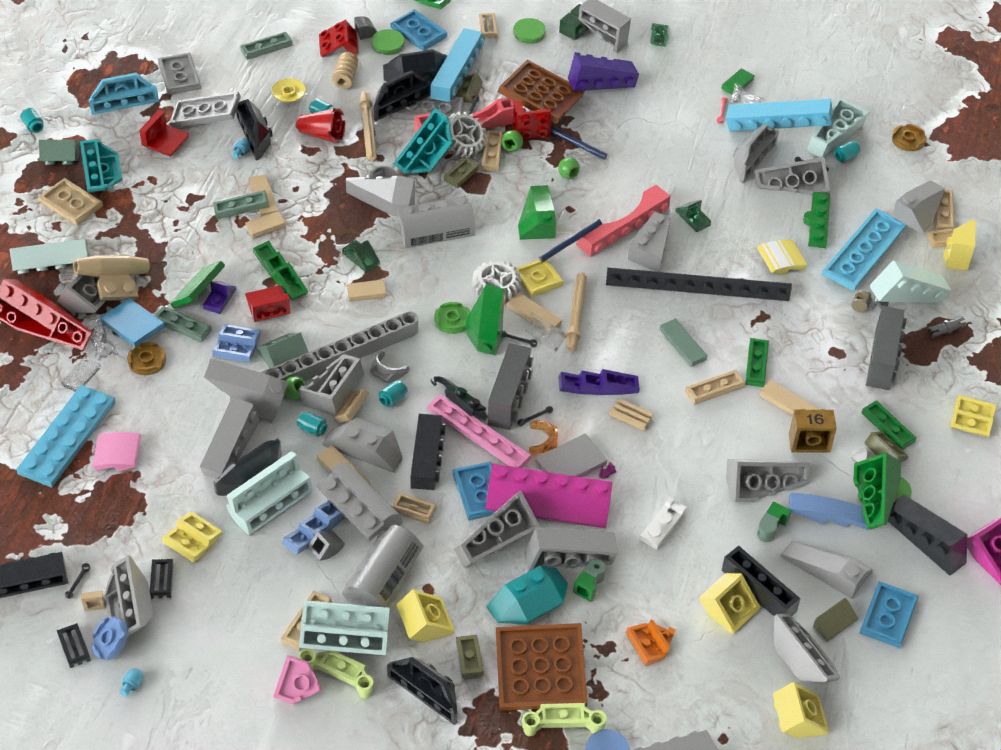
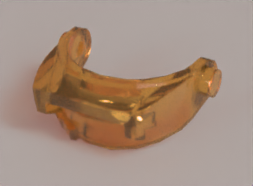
(550, 443)

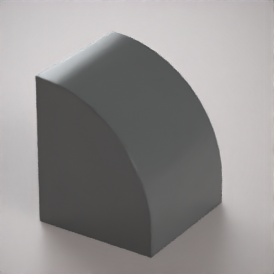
(364, 27)
(325, 544)

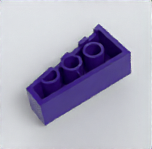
(601, 73)

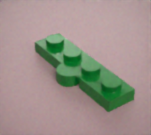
(818, 219)

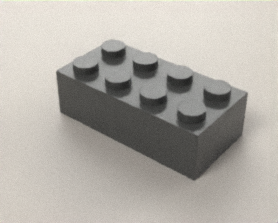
(886, 348)
(509, 386)

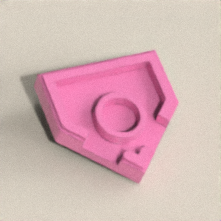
(296, 681)

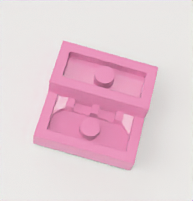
(117, 451)

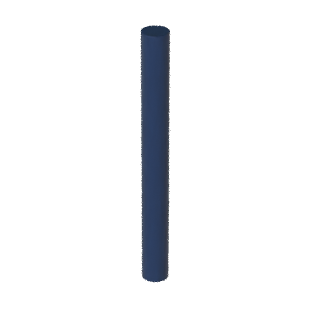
(578, 143)
(567, 242)

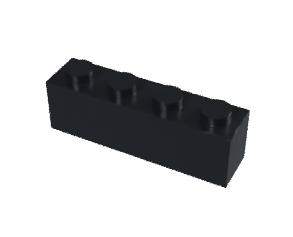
(426, 452)
(32, 574)
(764, 585)

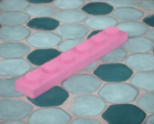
(479, 432)

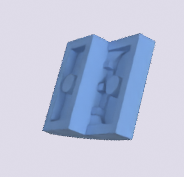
(236, 343)

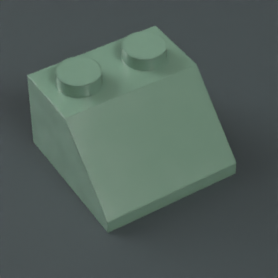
(59, 150)
(282, 349)

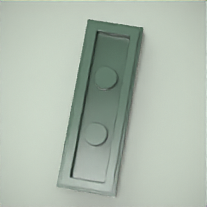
(266, 45)
(240, 204)
(184, 324)
(683, 342)

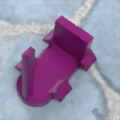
(605, 473)

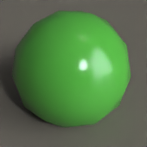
(512, 141)
(569, 168)
(294, 384)

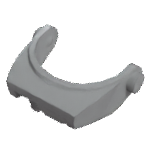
(383, 171)
(385, 373)

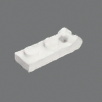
(663, 524)

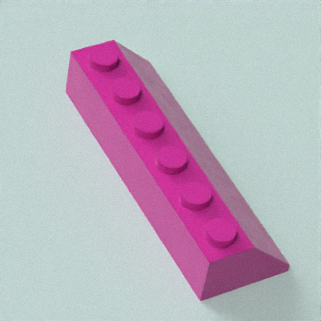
(552, 495)

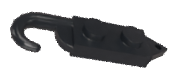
(461, 398)

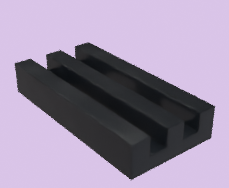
(160, 593)
(78, 659)

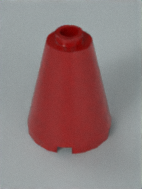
(323, 125)

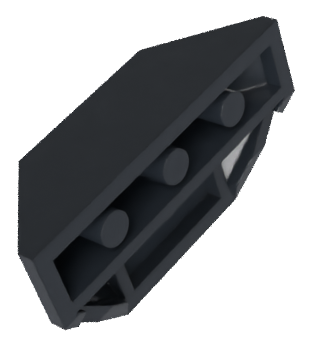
(424, 63)
(400, 94)
(254, 127)
(248, 467)
(426, 685)

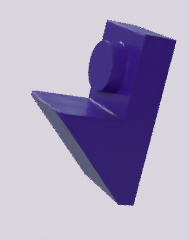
(219, 296)

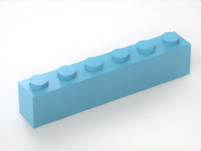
(456, 65)
(780, 114)

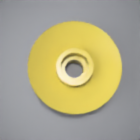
(288, 90)

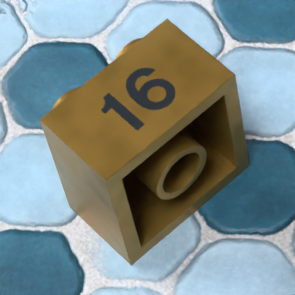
(812, 431)

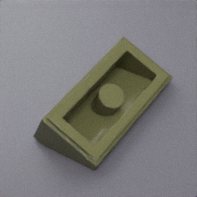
(470, 87)
(880, 443)
(835, 619)

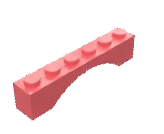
(494, 115)
(607, 234)

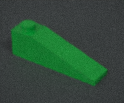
(538, 215)
(485, 320)
(877, 487)

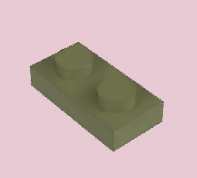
(461, 172)
(469, 656)

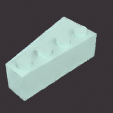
(845, 121)
(909, 284)

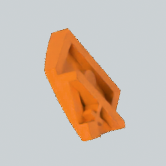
(650, 641)

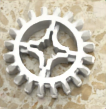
(463, 139)
(497, 275)

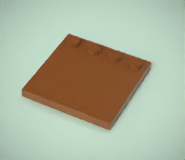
(540, 90)
(540, 666)

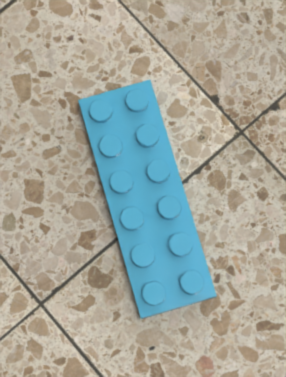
(864, 249)
(66, 436)

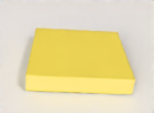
(539, 278)

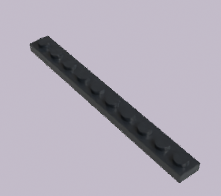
(698, 284)

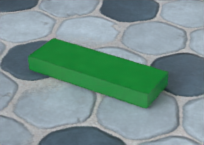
(757, 362)
(888, 424)

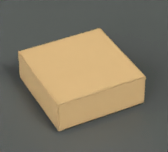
(93, 600)

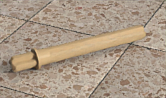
(366, 105)
(573, 334)

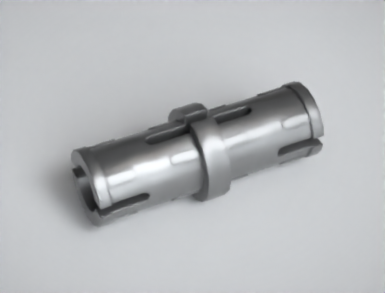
(946, 327)

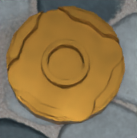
(909, 137)
(146, 358)

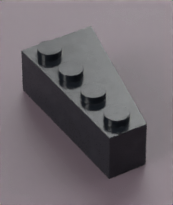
(930, 533)

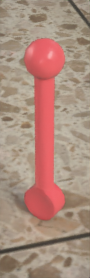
(720, 119)

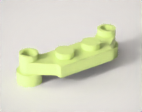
(340, 668)
(563, 716)

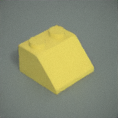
(960, 246)
(730, 601)
(424, 616)
(800, 711)

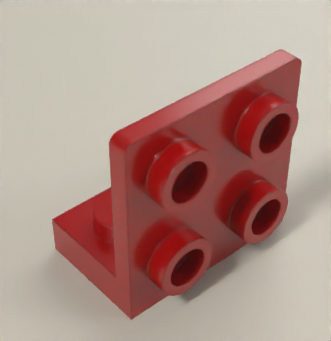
(338, 36)
(531, 123)
(161, 137)
(268, 303)

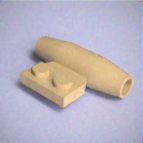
(113, 274)

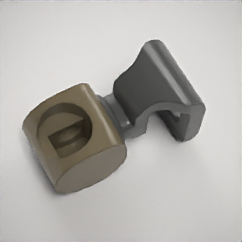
(864, 300)

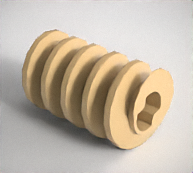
(345, 70)

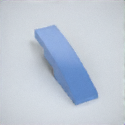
(827, 509)
(324, 519)

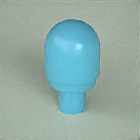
(241, 148)
(131, 681)

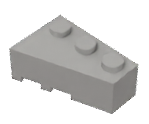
(607, 22)
(650, 242)
(334, 386)

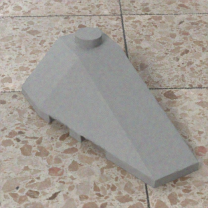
(795, 177)
(383, 193)
(919, 206)
(834, 569)

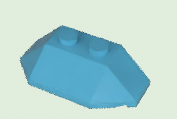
(122, 93)

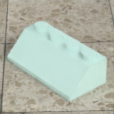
(47, 255)

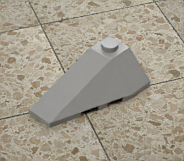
(81, 295)
(248, 386)
(756, 479)

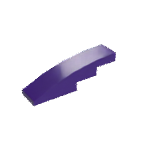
(605, 383)

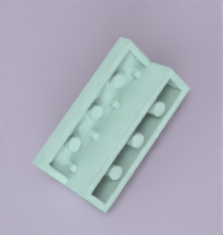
(268, 494)
(344, 627)

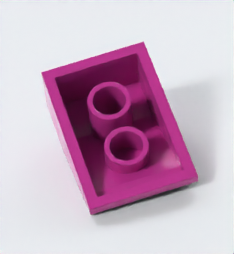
(986, 548)

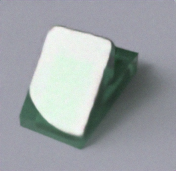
(659, 34)
(693, 215)
(362, 255)

